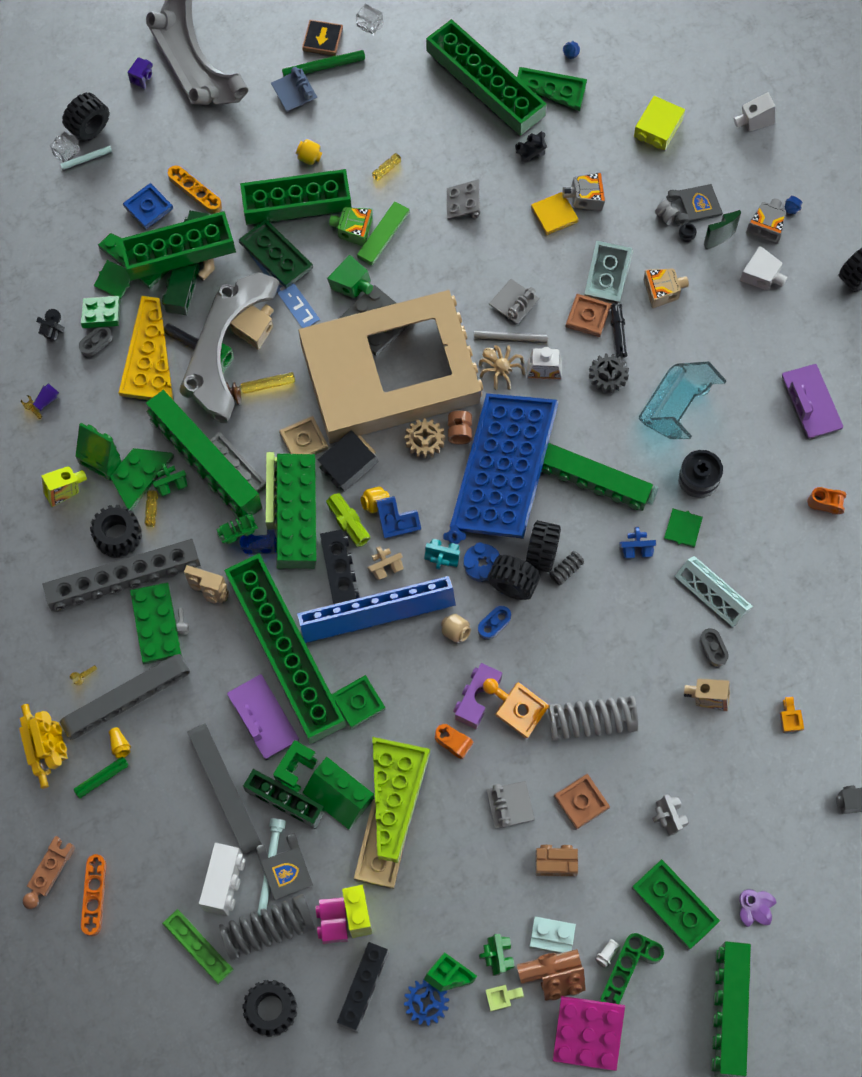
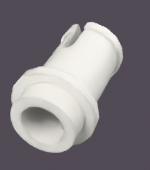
(608, 953)

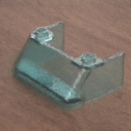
(676, 394)

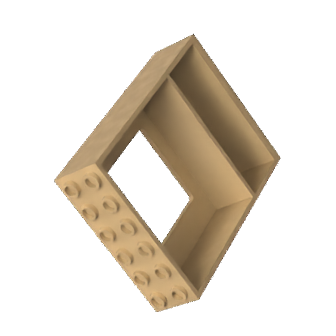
(347, 376)

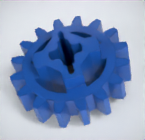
(416, 999)

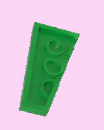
(557, 87)
(112, 248)

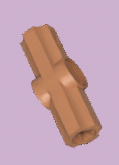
(548, 965)

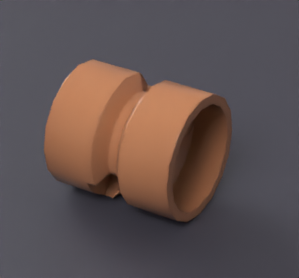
(459, 427)

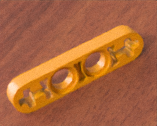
(194, 189)

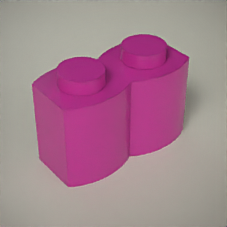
(333, 920)

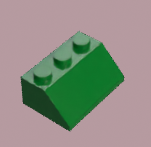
(338, 793)

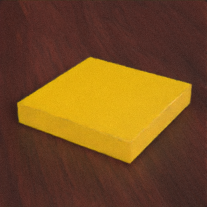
(554, 213)

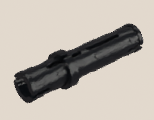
(618, 327)

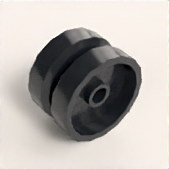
(700, 473)

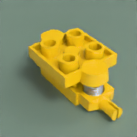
(42, 743)

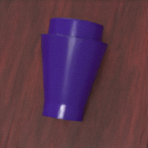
(45, 396)

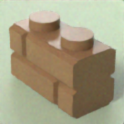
(556, 861)

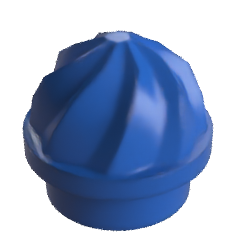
(571, 49)
(793, 205)

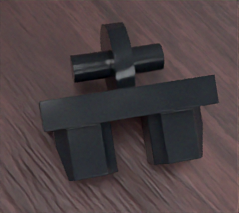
(532, 147)
(50, 326)

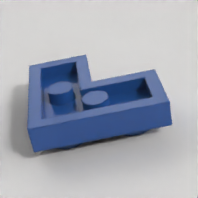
(393, 522)

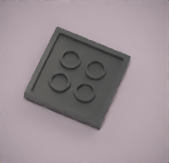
(371, 301)

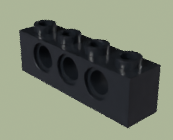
(332, 541)
(362, 987)

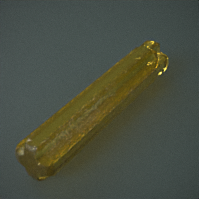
(268, 382)

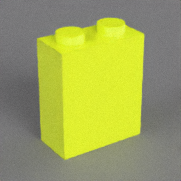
(659, 123)
(357, 911)

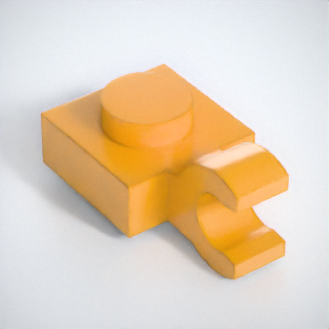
(791, 718)

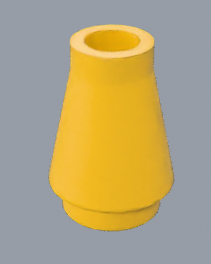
(119, 744)

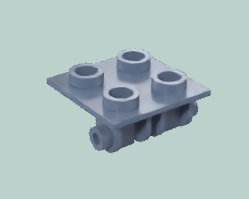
(294, 89)

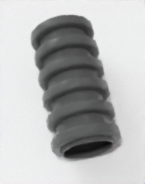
(566, 568)

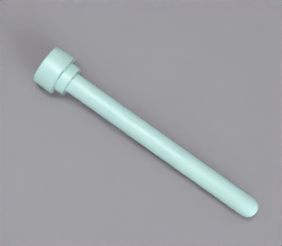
(276, 827)

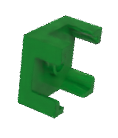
(290, 762)

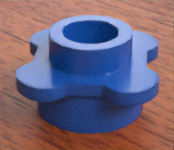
(454, 531)

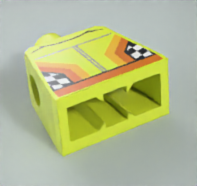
(61, 484)

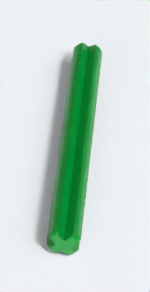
(327, 62)

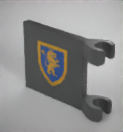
(697, 202)
(285, 871)

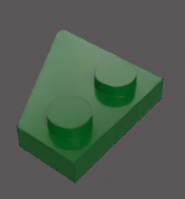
(449, 974)

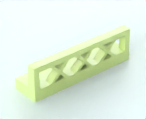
(270, 490)

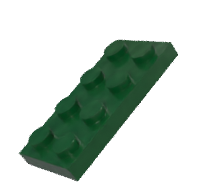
(276, 253)

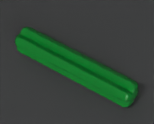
(101, 777)

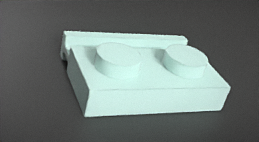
(552, 935)

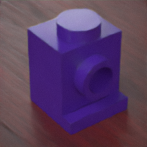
(140, 72)

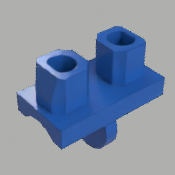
(647, 546)

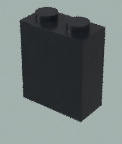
(347, 461)

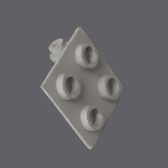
(463, 200)
(514, 301)
(510, 804)

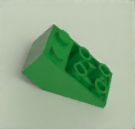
(97, 451)

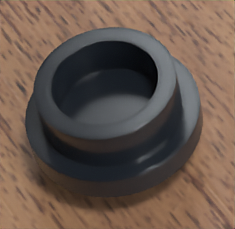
(687, 232)

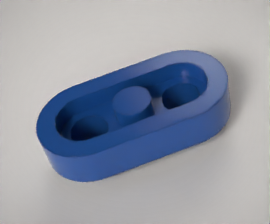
(494, 623)

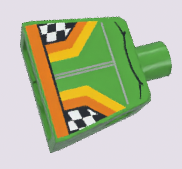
(353, 224)

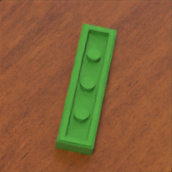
(383, 233)
(198, 946)

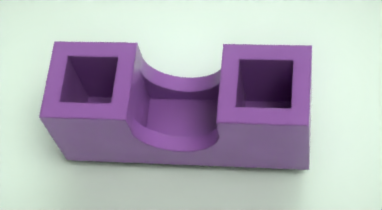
(468, 710)

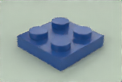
(148, 206)

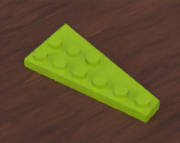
(397, 783)

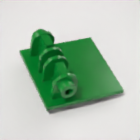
(230, 535)

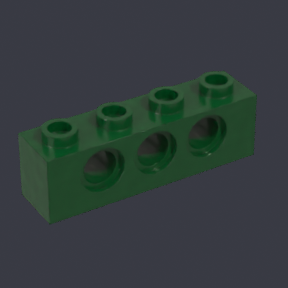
(284, 798)

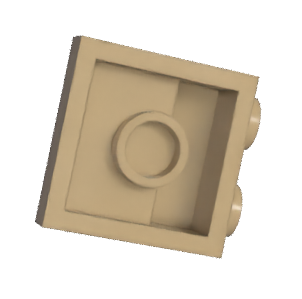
(211, 584)

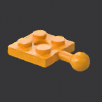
(509, 708)

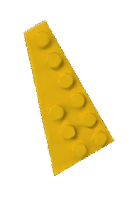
(147, 359)

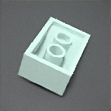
(608, 271)

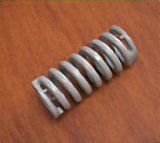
(627, 704)

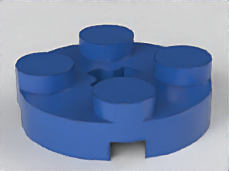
(471, 562)

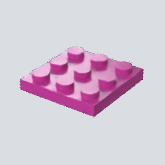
(588, 1033)

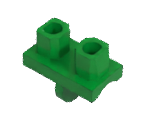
(162, 484)
(494, 954)

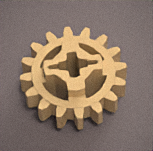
(423, 429)

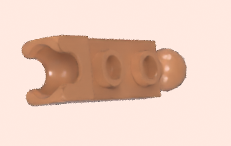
(47, 871)

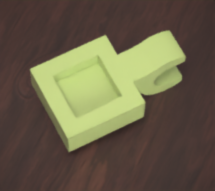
(500, 998)

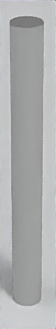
(511, 336)

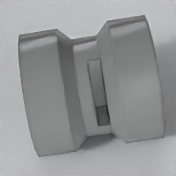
(667, 212)

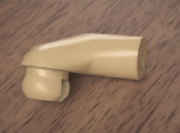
(208, 268)

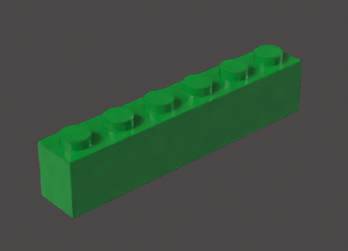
(596, 477)

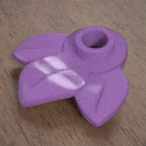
(758, 909)

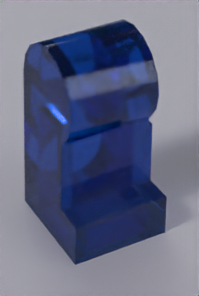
(259, 544)

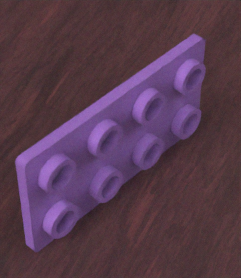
(812, 401)
(263, 716)

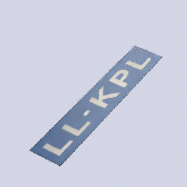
(294, 301)

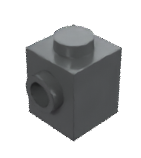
(850, 799)

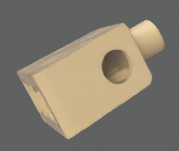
(253, 325)

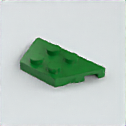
(137, 473)

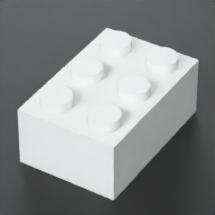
(222, 879)

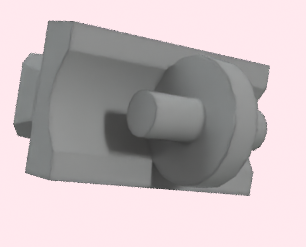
(668, 816)

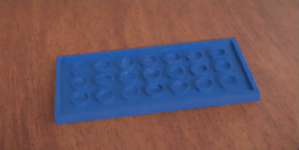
(504, 465)

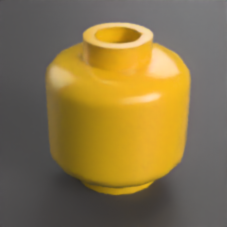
(308, 152)
(369, 498)

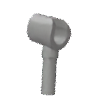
(182, 628)

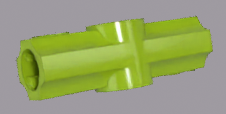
(348, 519)

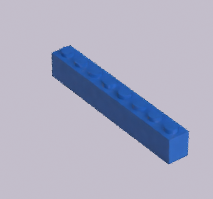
(376, 609)

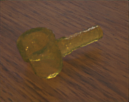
(29, 406)
(82, 675)

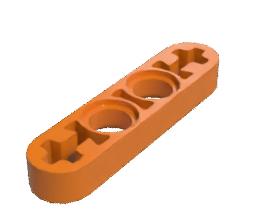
(93, 895)

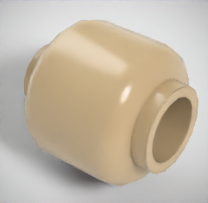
(455, 628)

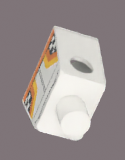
(544, 364)

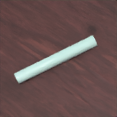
(87, 157)

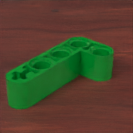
(626, 973)

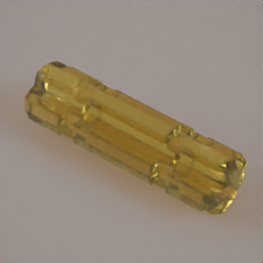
(385, 167)
(151, 508)

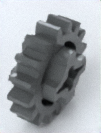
(602, 376)

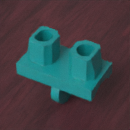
(442, 555)

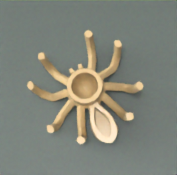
(502, 365)

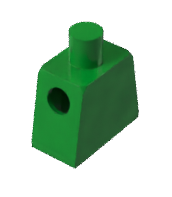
(350, 278)

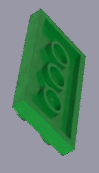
(155, 623)
(675, 904)

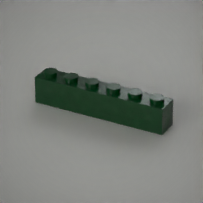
(182, 282)

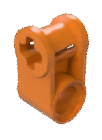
(831, 501)
(454, 742)

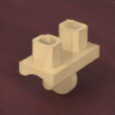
(394, 561)

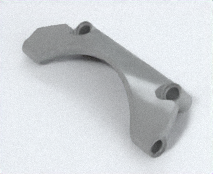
(177, 40)
(204, 368)

